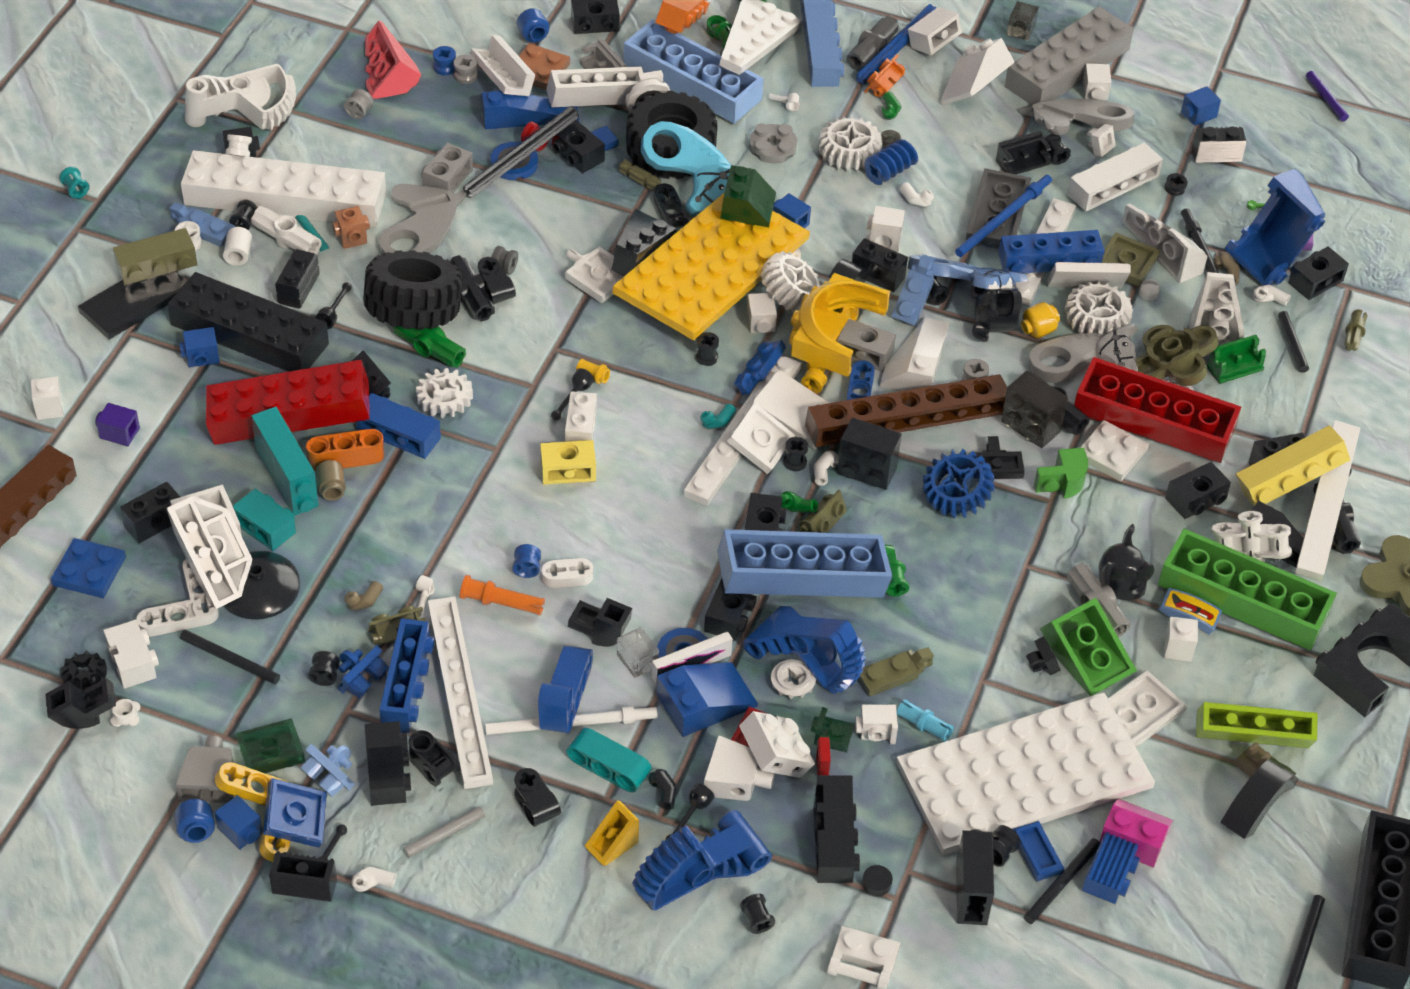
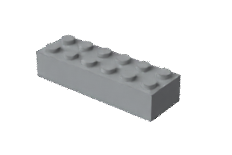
(1062, 59)

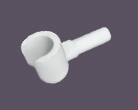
(791, 101)
(427, 588)

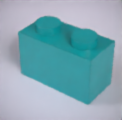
(265, 519)

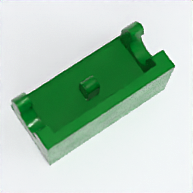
(1236, 359)

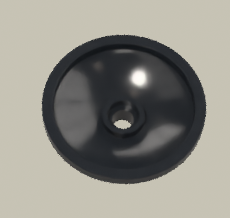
(269, 590)

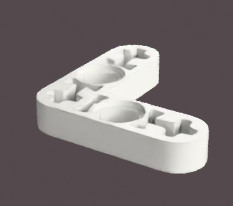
(191, 608)

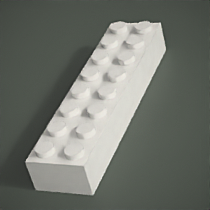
(281, 186)

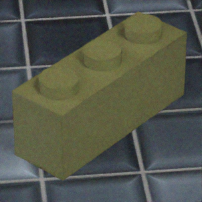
(155, 256)

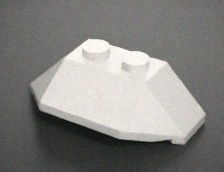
(211, 548)

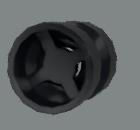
(1004, 842)

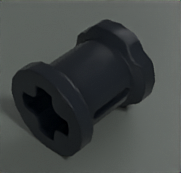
(1059, 152)
(243, 215)
(935, 295)
(707, 345)
(795, 458)
(757, 913)

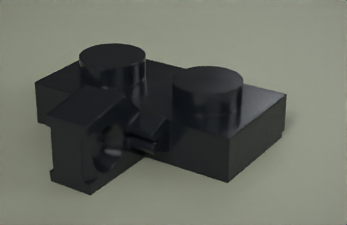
(1003, 464)

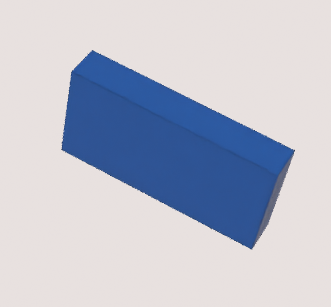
(1038, 852)

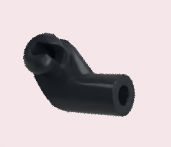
(667, 785)

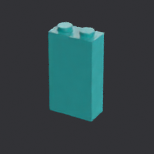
(285, 461)

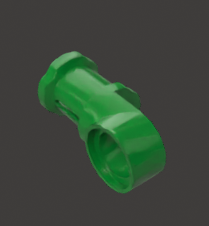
(721, 31)
(898, 584)

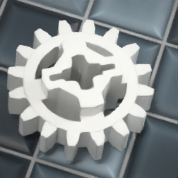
(446, 391)

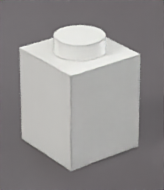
(1097, 81)
(761, 313)
(47, 398)
(1181, 639)

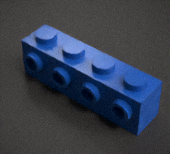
(1041, 251)
(406, 673)

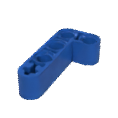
(561, 698)

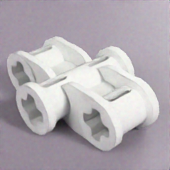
(1254, 538)

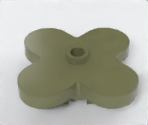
(1177, 353)
(1391, 575)

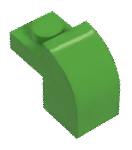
(1066, 475)

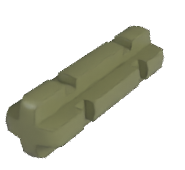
(639, 174)

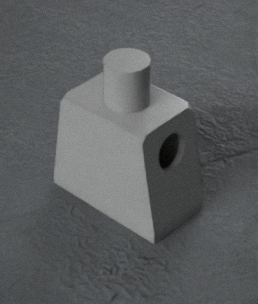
(199, 772)

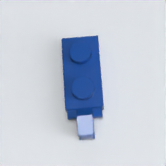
(759, 365)

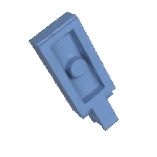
(211, 228)
(915, 291)

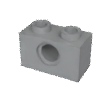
(868, 343)

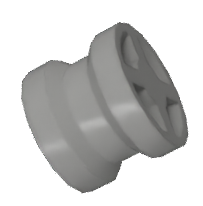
(465, 69)
(358, 103)
(975, 369)

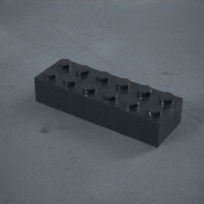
(249, 323)
(1380, 909)

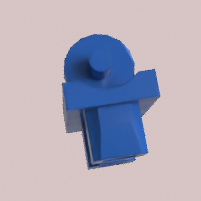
(354, 678)

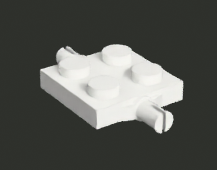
(593, 273)

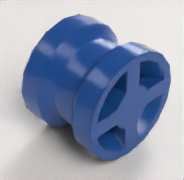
(444, 60)
(526, 561)

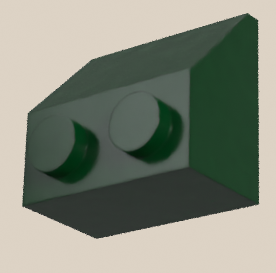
(747, 197)

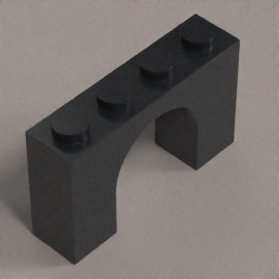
(1347, 676)

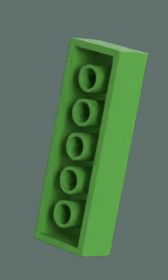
(1248, 589)

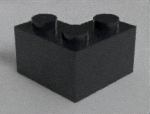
(386, 762)

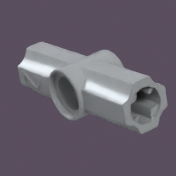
(1089, 587)

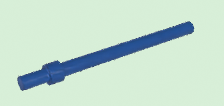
(1031, 192)

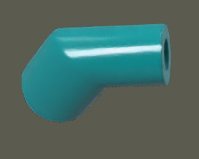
(713, 421)

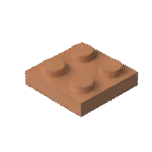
(542, 61)

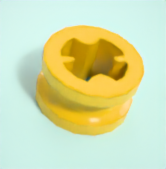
(814, 380)

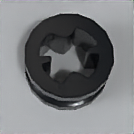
(1177, 179)

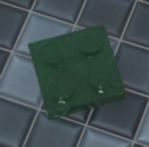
(271, 747)

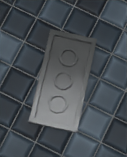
(994, 195)

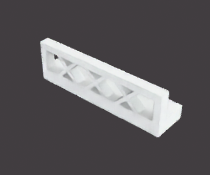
(505, 67)

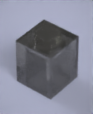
(1022, 20)

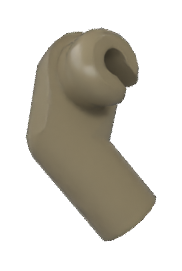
(1228, 262)
(365, 600)

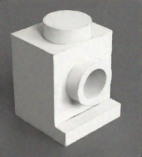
(877, 723)

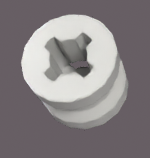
(238, 145)
(194, 232)

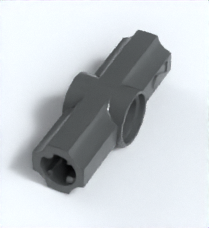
(872, 42)

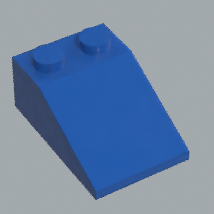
(703, 695)

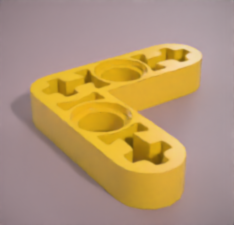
(246, 792)

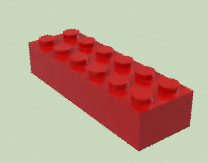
(303, 397)
(1157, 409)

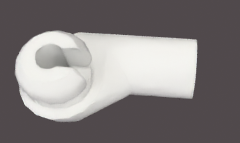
(923, 199)
(1270, 293)
(827, 460)
(371, 877)

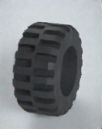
(668, 108)
(412, 289)

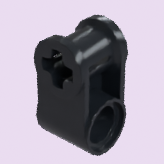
(497, 283)
(435, 760)
(535, 797)

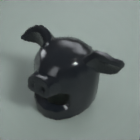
(995, 311)
(1124, 565)

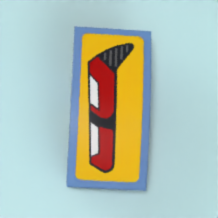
(1188, 606)

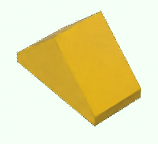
(614, 835)

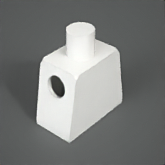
(735, 771)

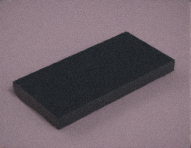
(128, 304)

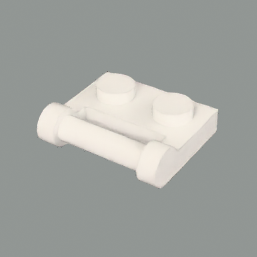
(866, 951)

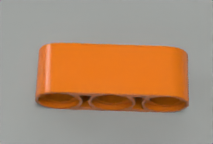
(347, 448)

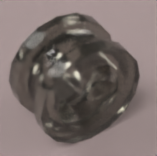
(889, 135)

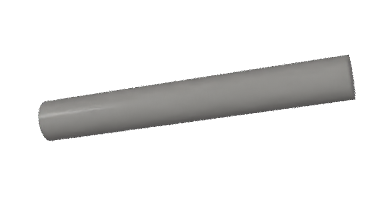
(443, 832)

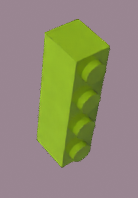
(1256, 725)

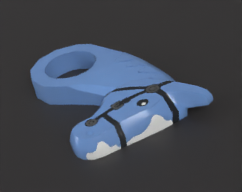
(982, 277)

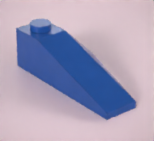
(510, 110)

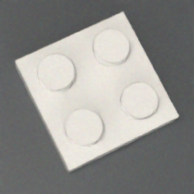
(760, 438)
(1113, 450)

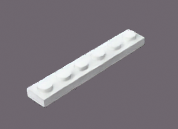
(1055, 220)

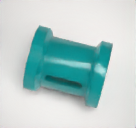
(77, 181)

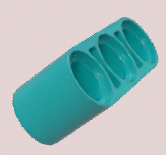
(609, 759)

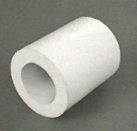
(237, 246)

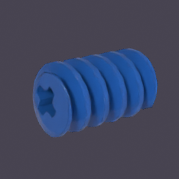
(890, 161)

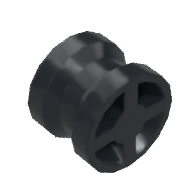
(324, 668)

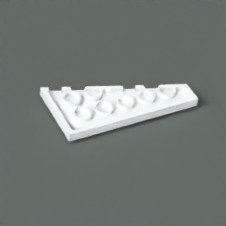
(755, 33)

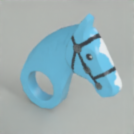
(694, 157)

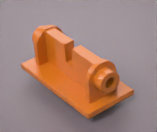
(889, 71)

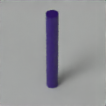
(1327, 96)

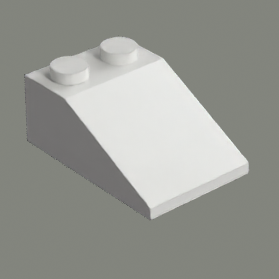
(976, 69)

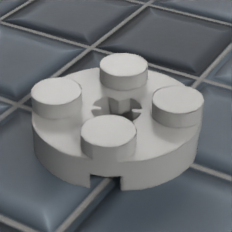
(781, 135)

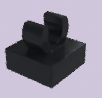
(1043, 657)

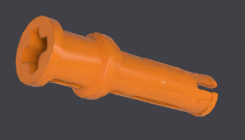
(490, 593)

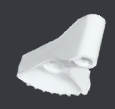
(242, 92)

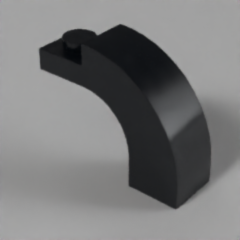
(1258, 796)

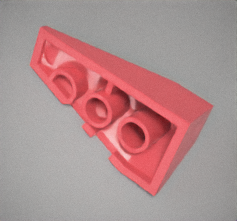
(389, 65)

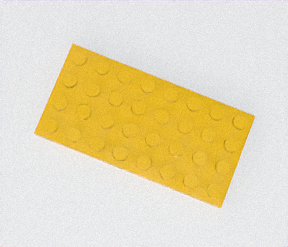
(706, 268)

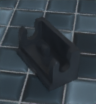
(1023, 153)

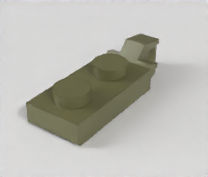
(895, 670)

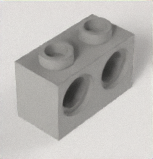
(448, 168)

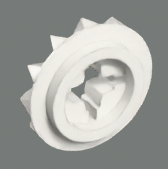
(797, 670)

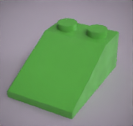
(1089, 647)

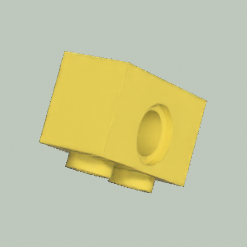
(568, 462)

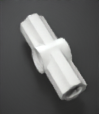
(285, 230)

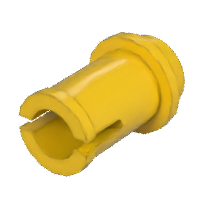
(600, 372)

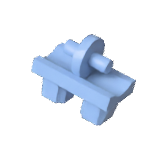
(335, 779)

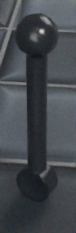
(340, 831)

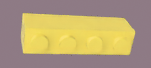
(1293, 466)

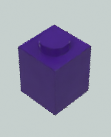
(117, 424)

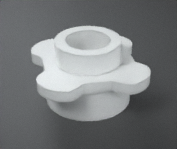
(127, 707)

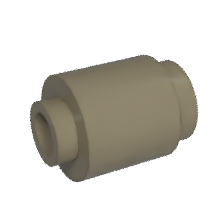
(331, 480)

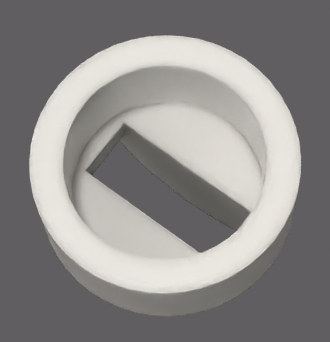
(1149, 290)

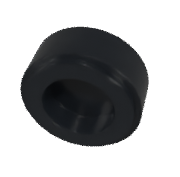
(877, 880)

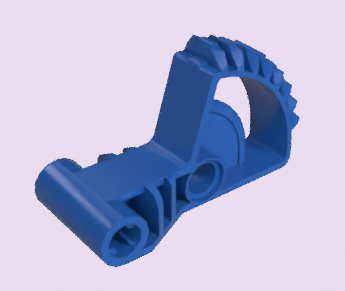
(814, 642)
(687, 864)

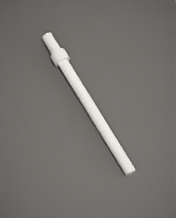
(626, 715)

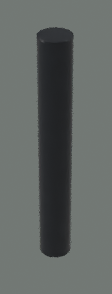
(1293, 341)

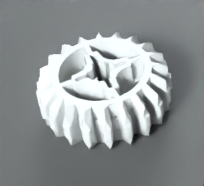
(849, 142)
(788, 279)
(1097, 308)

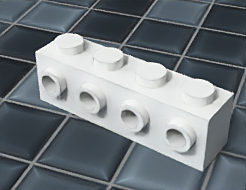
(591, 86)
(1114, 176)

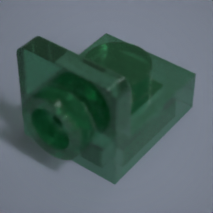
(838, 731)

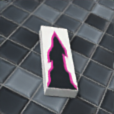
(700, 653)

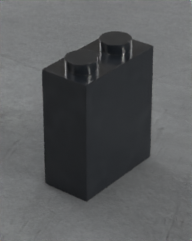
(975, 877)

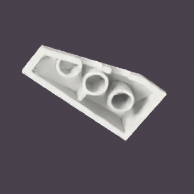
(1177, 252)
(1219, 308)
(918, 357)

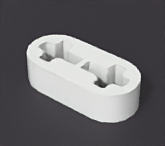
(567, 573)

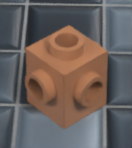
(351, 227)

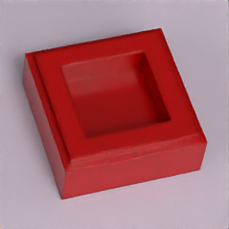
(823, 756)

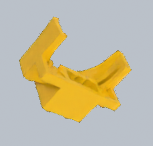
(818, 326)

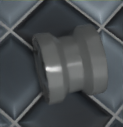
(507, 259)

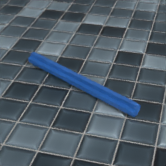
(891, 48)

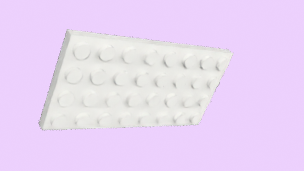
(1025, 771)

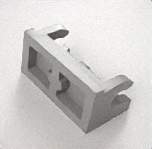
(600, 57)

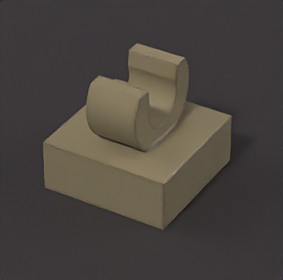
(1252, 759)

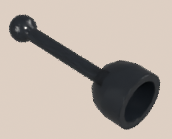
(328, 314)
(581, 381)
(699, 798)

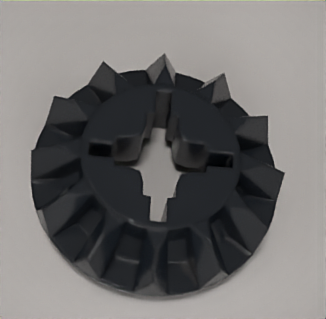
(85, 679)

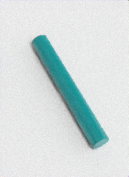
(307, 226)

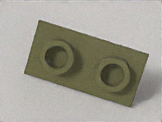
(828, 513)
(386, 627)

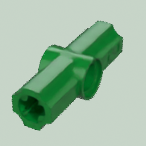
(433, 343)

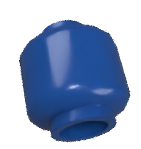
(533, 25)
(194, 820)

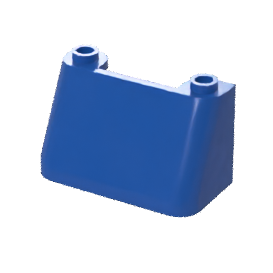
(1279, 229)

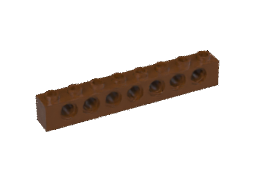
(910, 408)

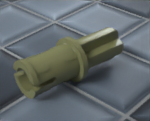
(1355, 330)

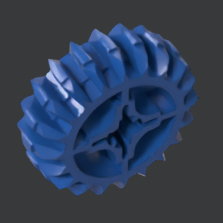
(966, 471)

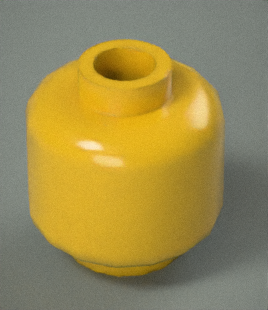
(1040, 320)

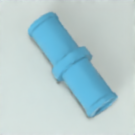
(925, 720)

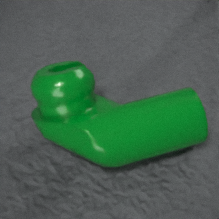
(893, 106)
(797, 504)

